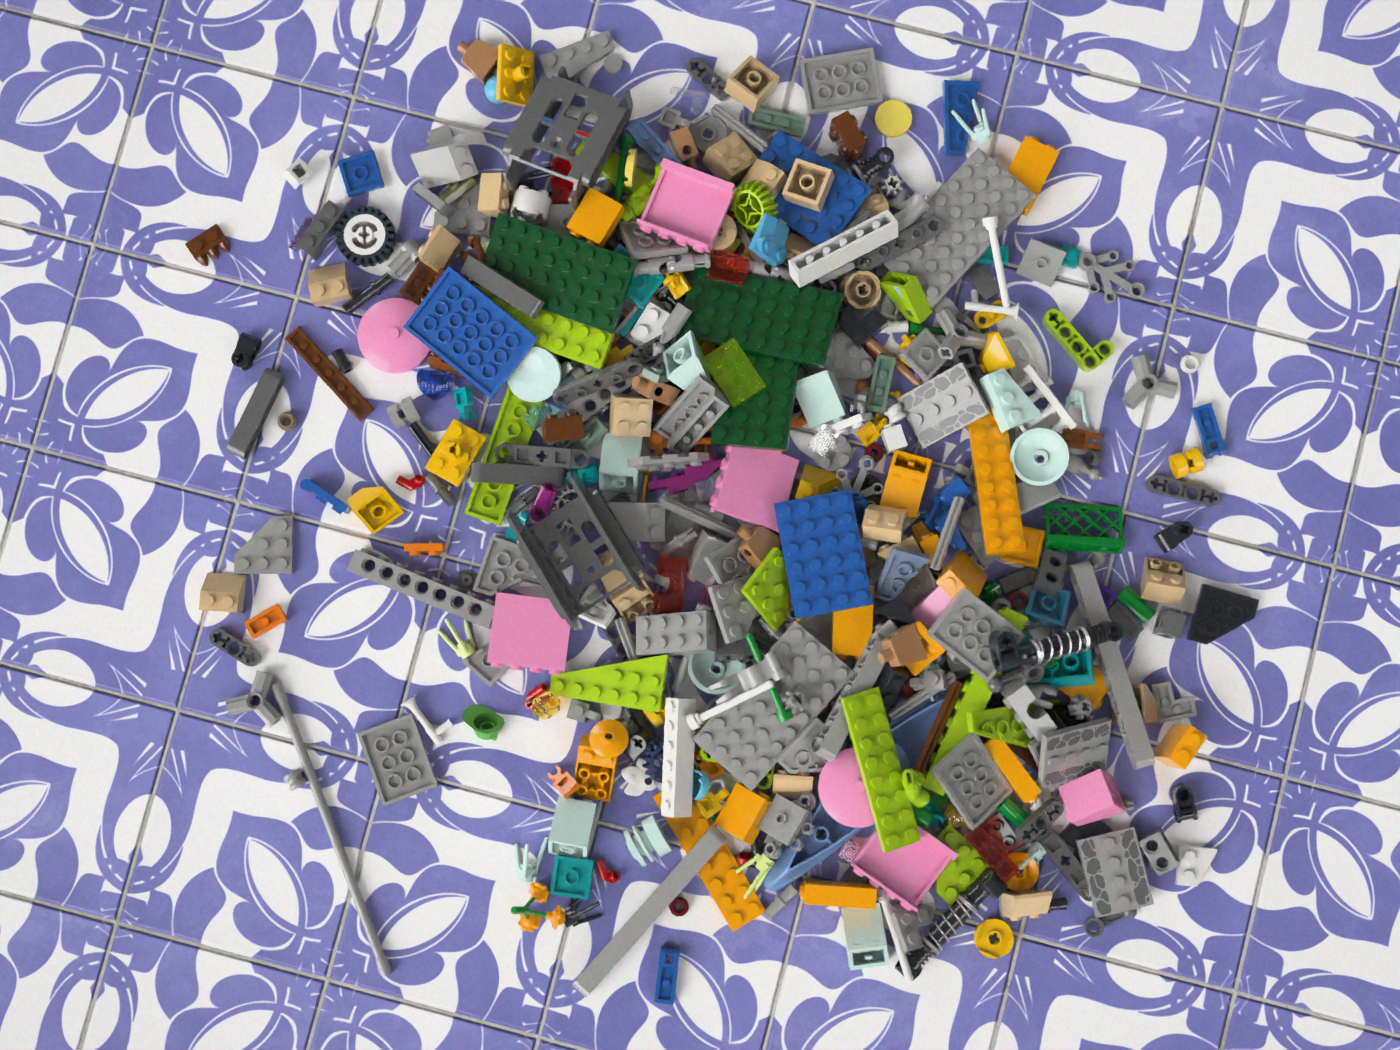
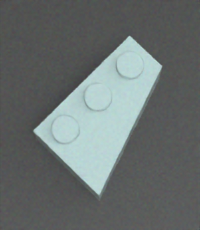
(1007, 400)

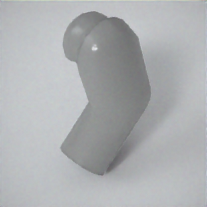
(1097, 560)

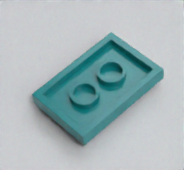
(642, 286)

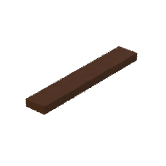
(329, 373)

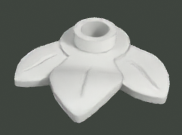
(636, 778)

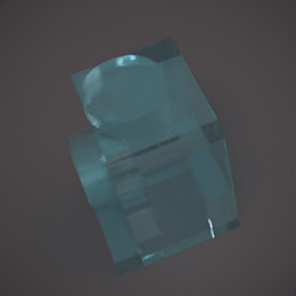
(536, 414)

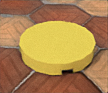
(893, 118)
(630, 168)

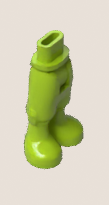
(638, 200)
(912, 783)

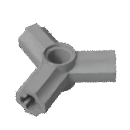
(957, 335)
(1139, 392)
(244, 703)

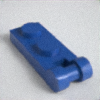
(1208, 430)
(324, 496)
(667, 976)

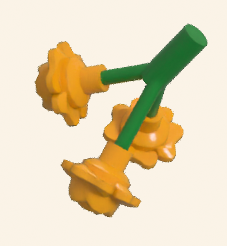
(529, 918)

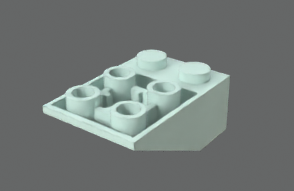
(865, 937)

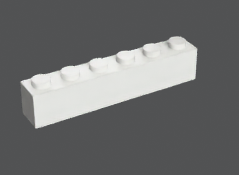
(843, 248)
(678, 759)

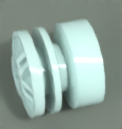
(647, 841)

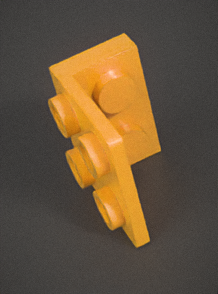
(931, 648)

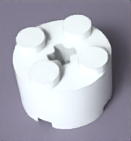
(531, 205)

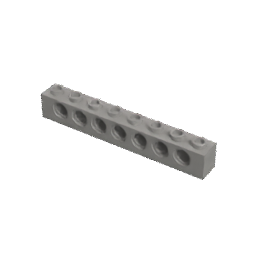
(602, 405)
(358, 566)

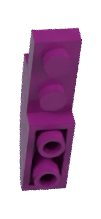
(679, 483)

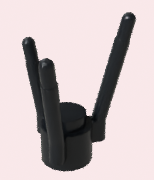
(529, 177)
(572, 915)

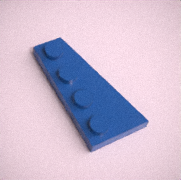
(957, 97)

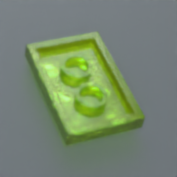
(733, 372)

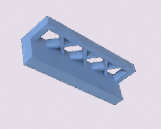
(650, 142)

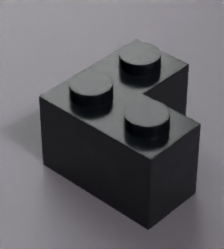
(862, 330)

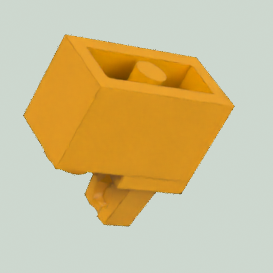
(925, 540)

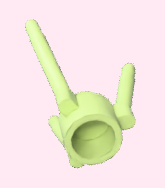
(465, 648)
(763, 864)

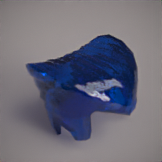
(434, 383)

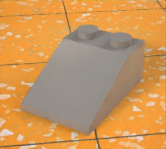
(445, 162)
(641, 520)

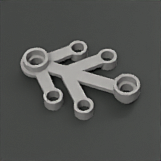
(1108, 274)
(859, 480)
(777, 850)

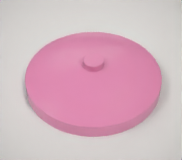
(385, 339)
(844, 791)

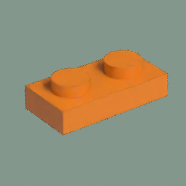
(416, 549)
(265, 621)

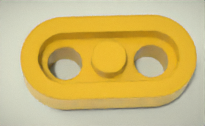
(990, 317)

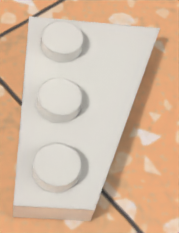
(1022, 358)

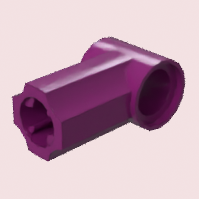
(543, 501)

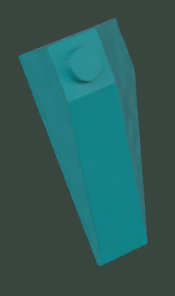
(1071, 671)

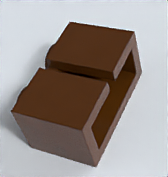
(562, 428)

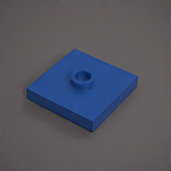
(361, 173)

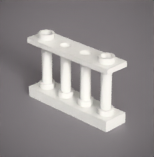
(1054, 404)

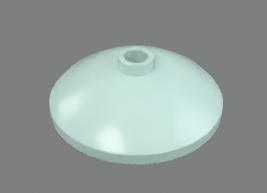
(1039, 443)
(702, 674)

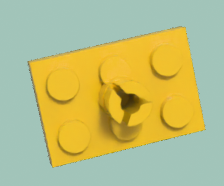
(514, 75)
(456, 453)

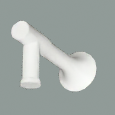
(975, 306)
(433, 733)

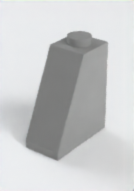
(705, 545)

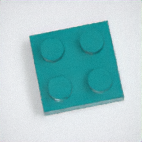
(572, 877)

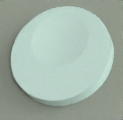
(536, 376)

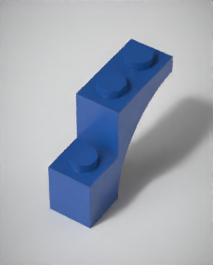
(952, 488)

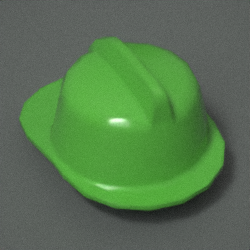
(483, 721)

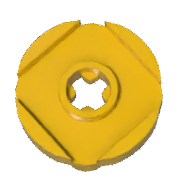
(989, 927)

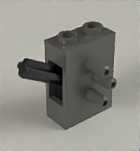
(739, 649)

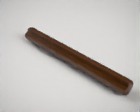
(938, 726)

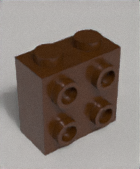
(848, 137)

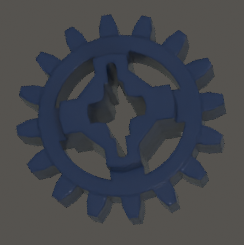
(653, 761)

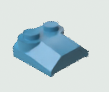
(770, 240)
(1047, 609)

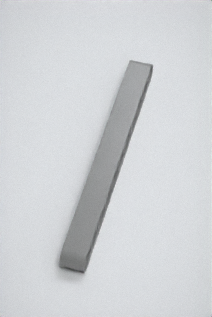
(1112, 668)
(649, 911)

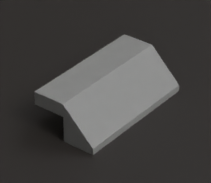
(692, 415)
(1030, 495)

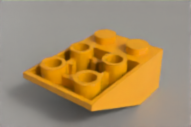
(906, 482)
(593, 772)

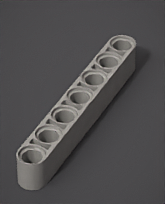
(866, 673)

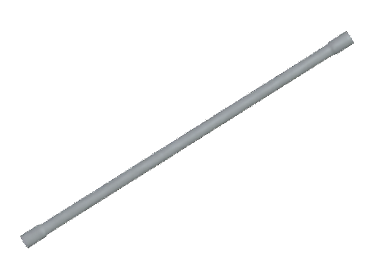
(381, 959)

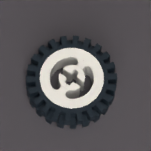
(348, 236)

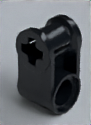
(247, 349)
(1170, 537)
(639, 742)
(1183, 808)

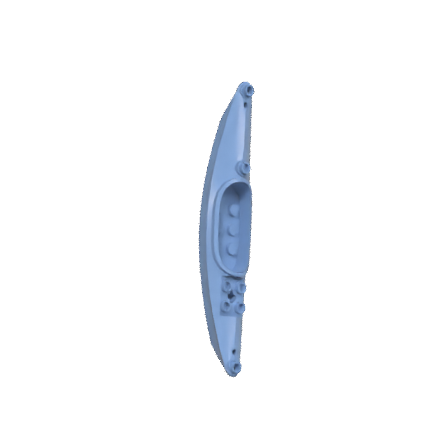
(909, 736)

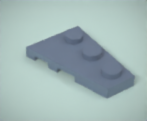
(897, 571)

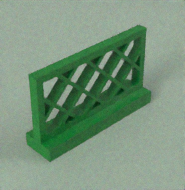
(1084, 543)

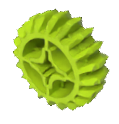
(751, 208)

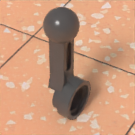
(997, 683)
(1106, 920)

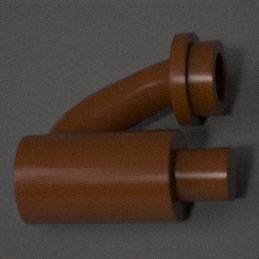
(474, 242)

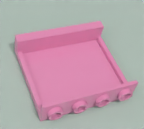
(687, 206)
(752, 484)
(527, 635)
(905, 871)

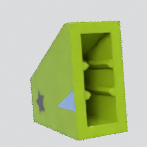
(906, 295)

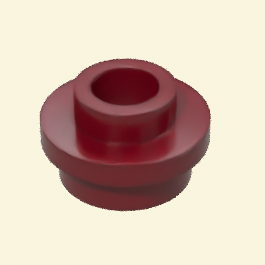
(878, 448)
(1022, 596)
(676, 912)

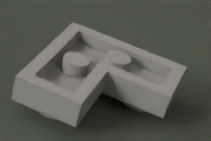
(1168, 707)
(907, 926)

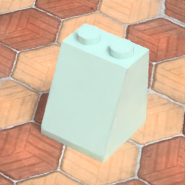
(684, 361)
(821, 399)
(614, 470)
(572, 827)

